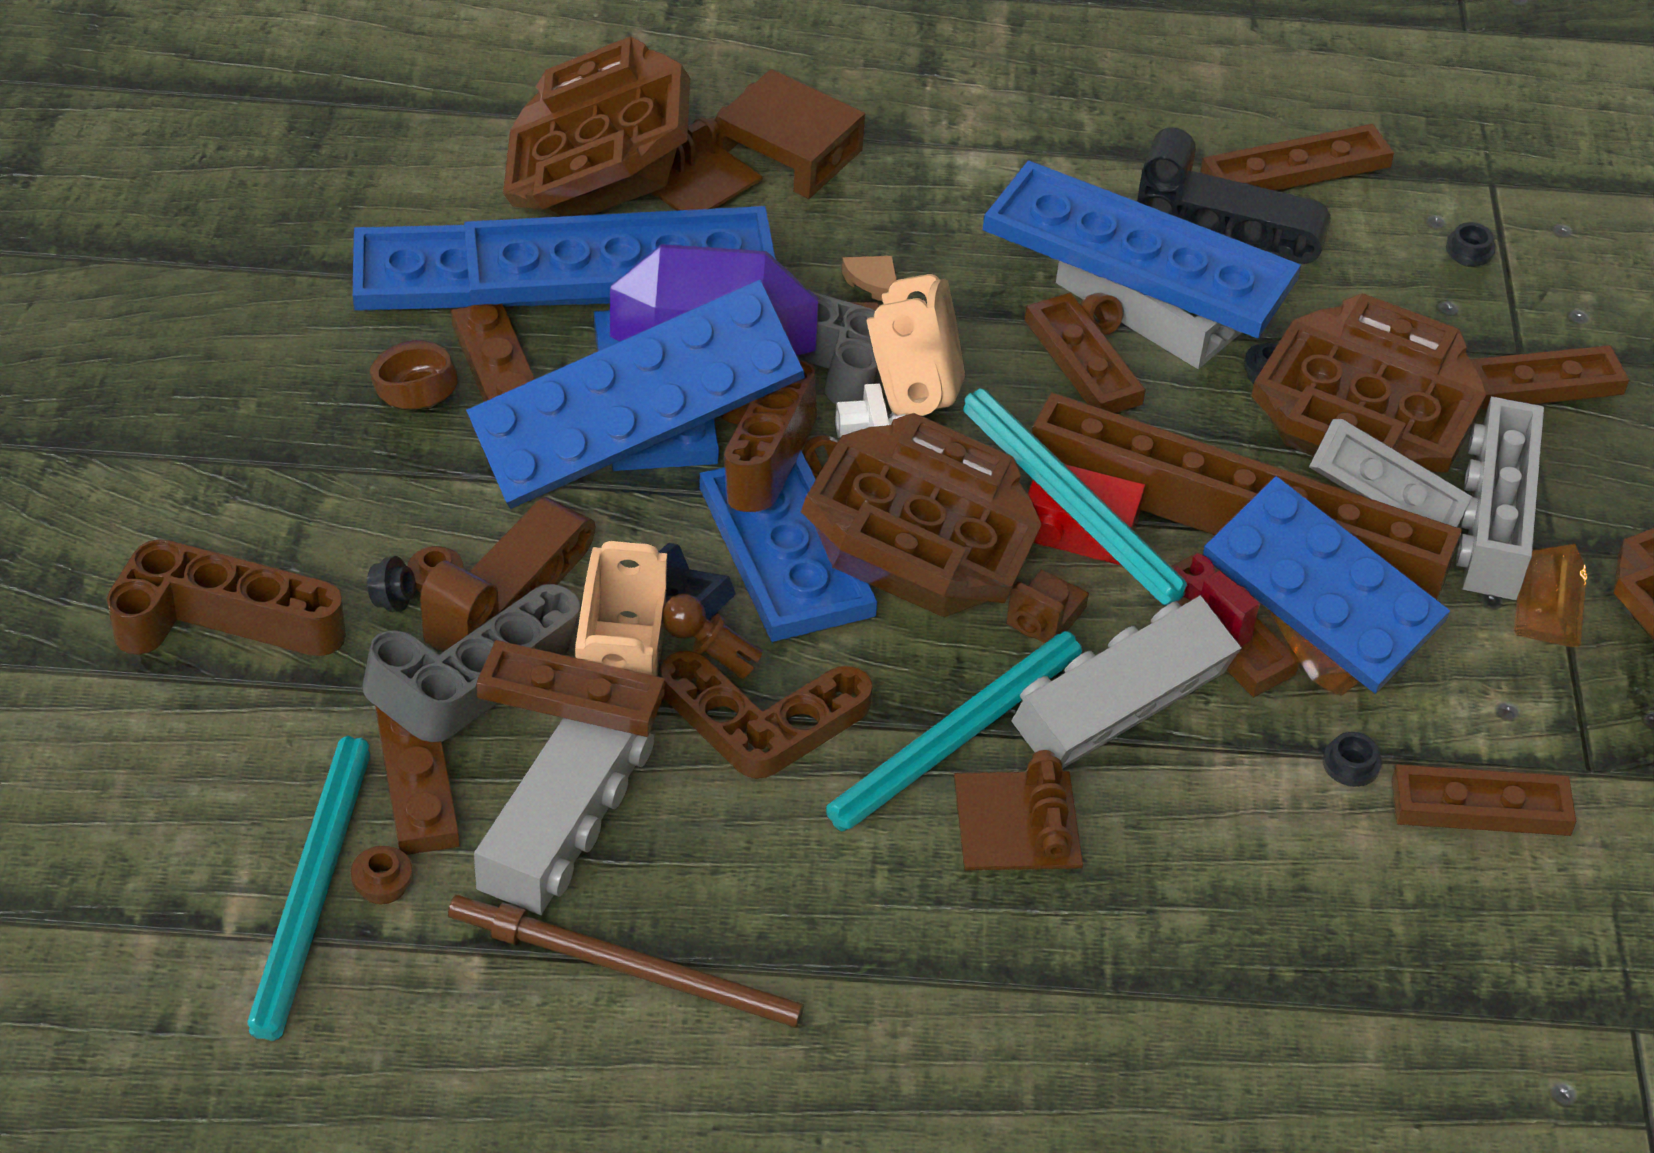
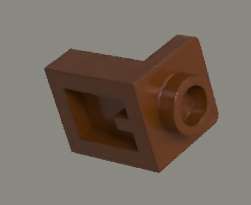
(1045, 606)

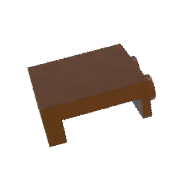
(795, 128)

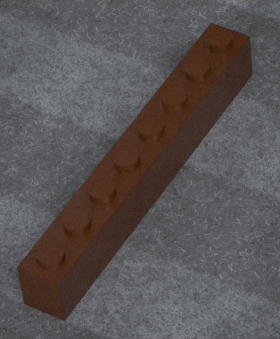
(1211, 486)

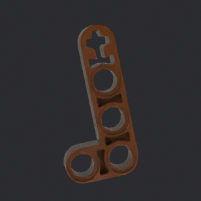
(768, 442)
(531, 554)
(221, 593)

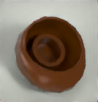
(414, 375)

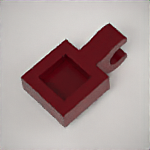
(1227, 600)

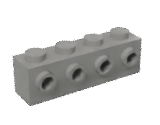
(1502, 498)
(1125, 682)
(557, 813)

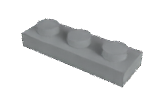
(1384, 475)

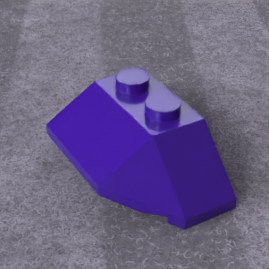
(685, 277)

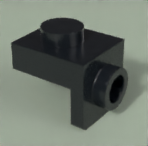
(710, 588)

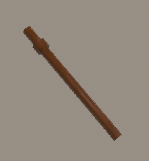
(513, 924)

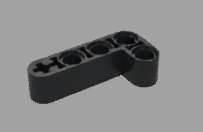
(1251, 214)

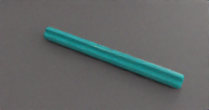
(1075, 497)
(950, 733)
(308, 890)

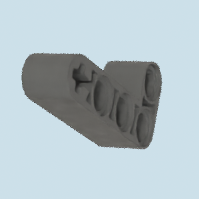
(843, 348)
(438, 693)

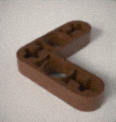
(767, 727)

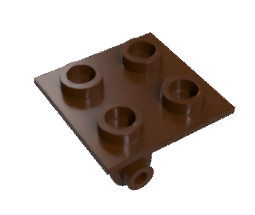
(705, 172)
(1019, 818)

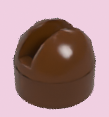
(1106, 309)
(810, 454)

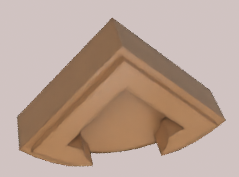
(870, 273)

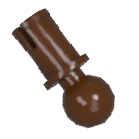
(686, 618)

